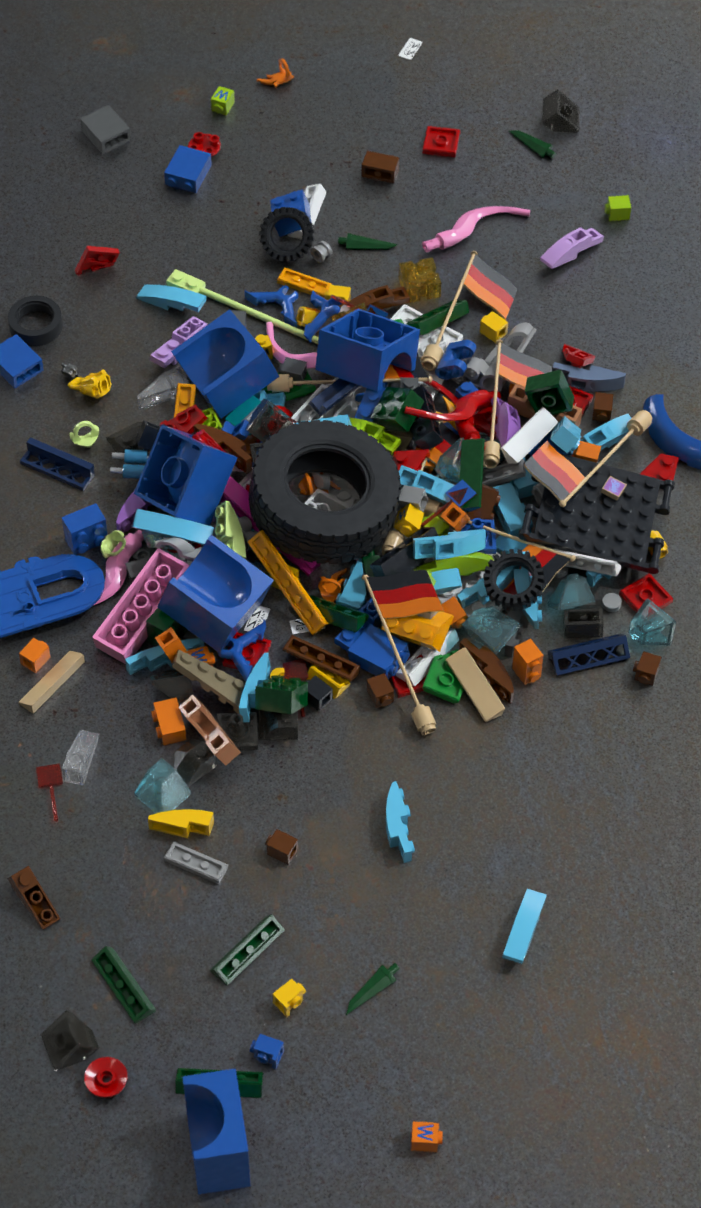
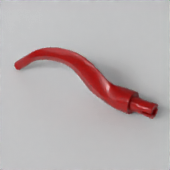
(465, 407)
(464, 427)

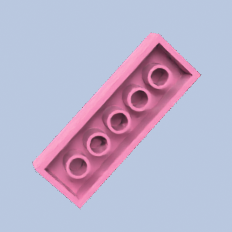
(126, 626)

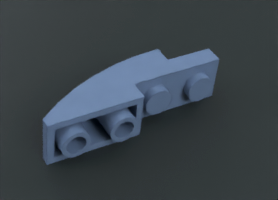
(592, 380)

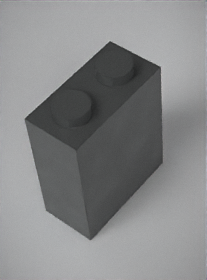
(105, 129)

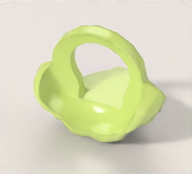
(86, 440)
(110, 542)

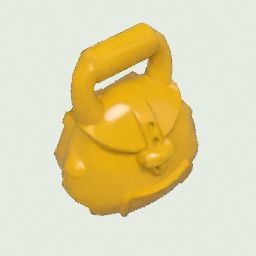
(93, 385)

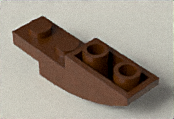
(380, 297)
(230, 444)
(492, 669)

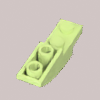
(229, 529)

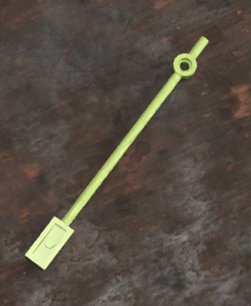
(185, 281)

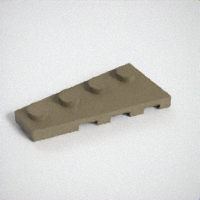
(225, 686)

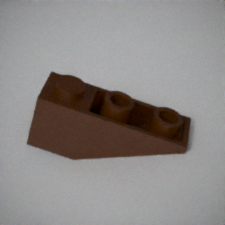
(33, 897)

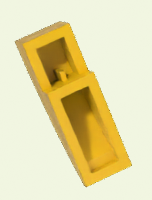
(182, 822)

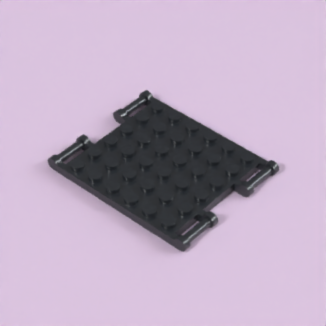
(599, 524)

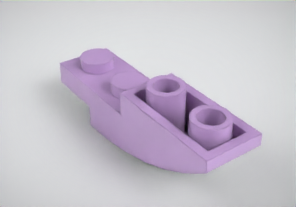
(569, 246)
(163, 355)

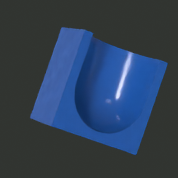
(364, 346)
(225, 363)
(184, 476)
(215, 594)
(217, 1131)

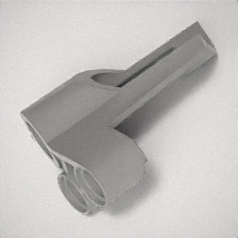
(482, 372)
(186, 549)

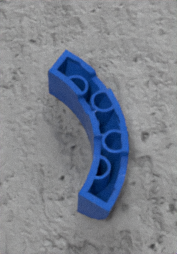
(669, 436)

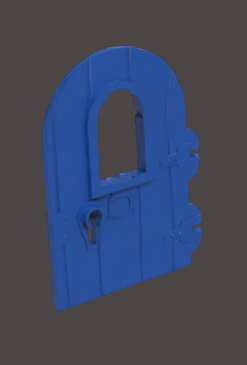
(20, 591)

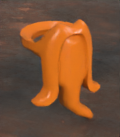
(280, 77)
(308, 487)
(331, 588)

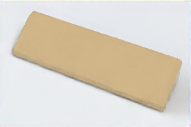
(52, 681)
(475, 685)

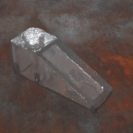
(161, 389)
(80, 757)

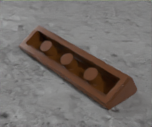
(321, 658)

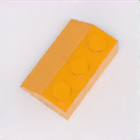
(420, 630)

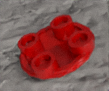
(205, 142)

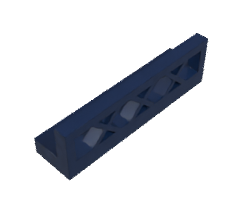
(332, 396)
(64, 461)
(588, 646)

